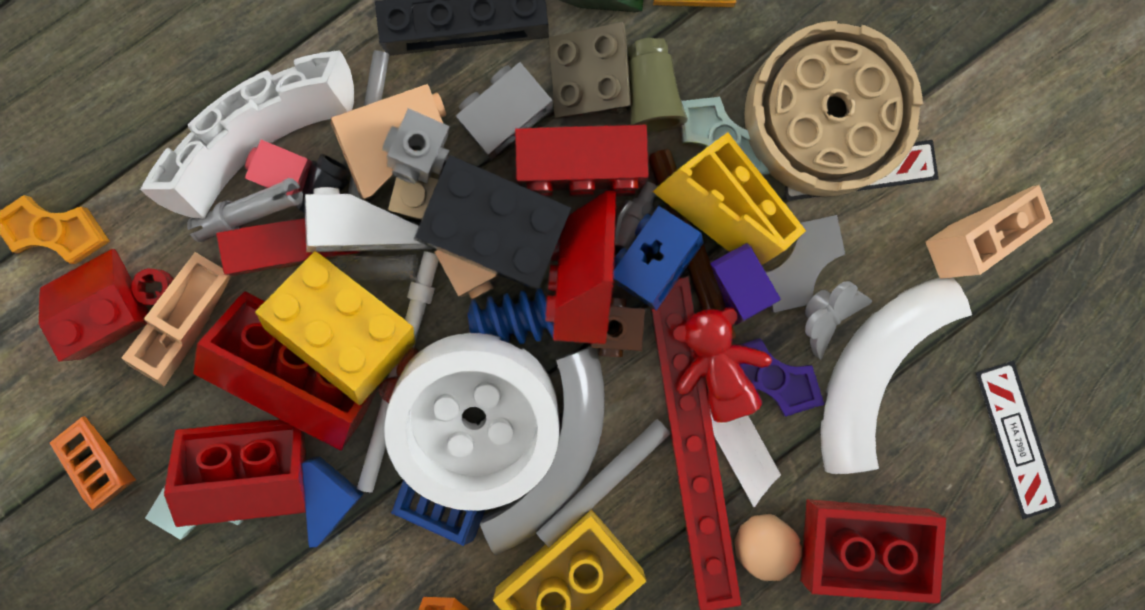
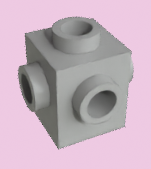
(420, 134)

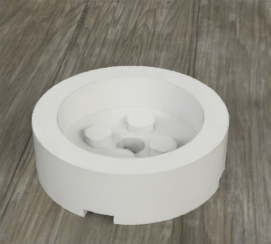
(463, 461)

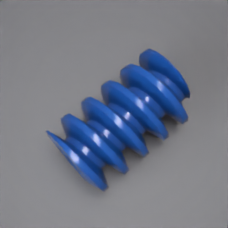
(511, 317)

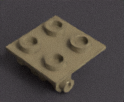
(590, 71)

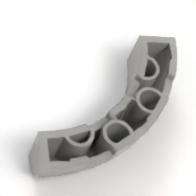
(573, 459)

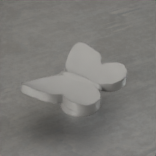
(828, 310)

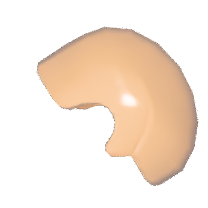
(768, 547)

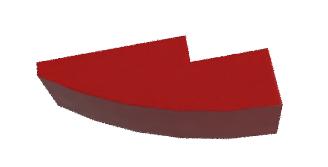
(266, 247)

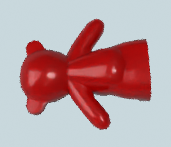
(729, 389)

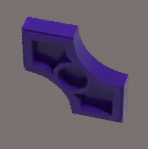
(789, 386)

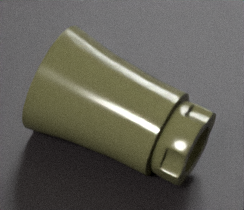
(654, 86)

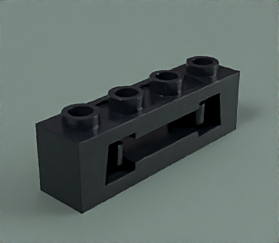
(457, 23)

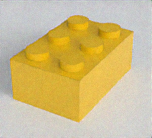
(336, 327)
(577, 572)

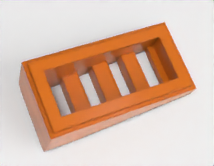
(111, 465)

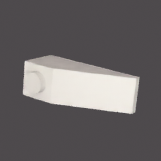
(352, 224)

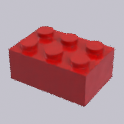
(582, 159)
(873, 551)

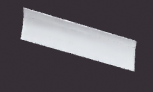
(746, 456)

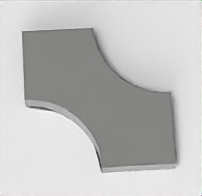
(809, 254)

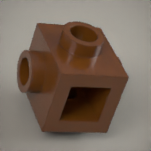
(629, 333)

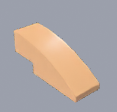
(177, 319)

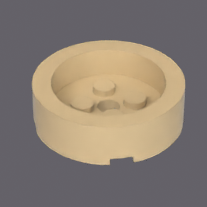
(790, 115)

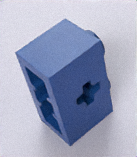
(654, 280)

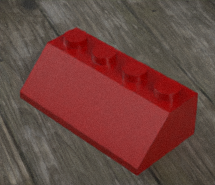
(271, 377)

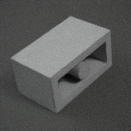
(508, 104)

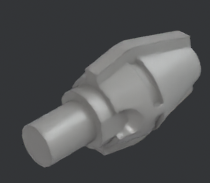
(631, 214)

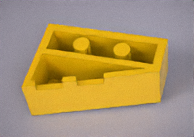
(731, 201)

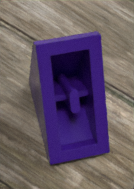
(744, 283)

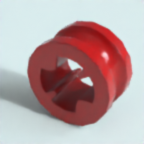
(139, 285)

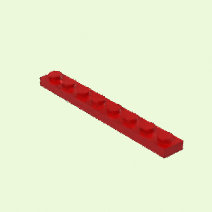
(695, 459)

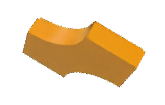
(70, 233)

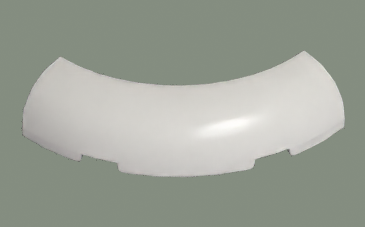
(237, 121)
(869, 363)

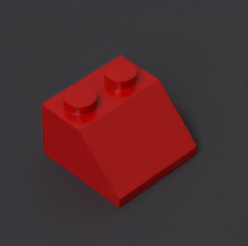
(89, 308)

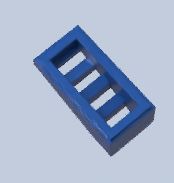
(461, 535)

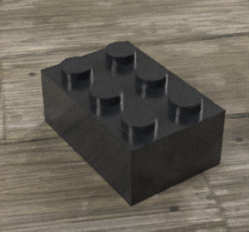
(492, 223)

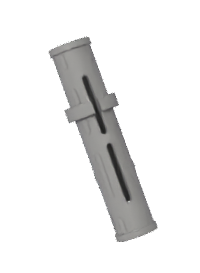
(233, 215)

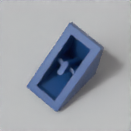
(327, 498)

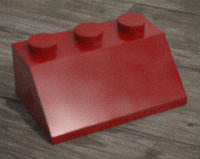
(584, 273)
(235, 472)

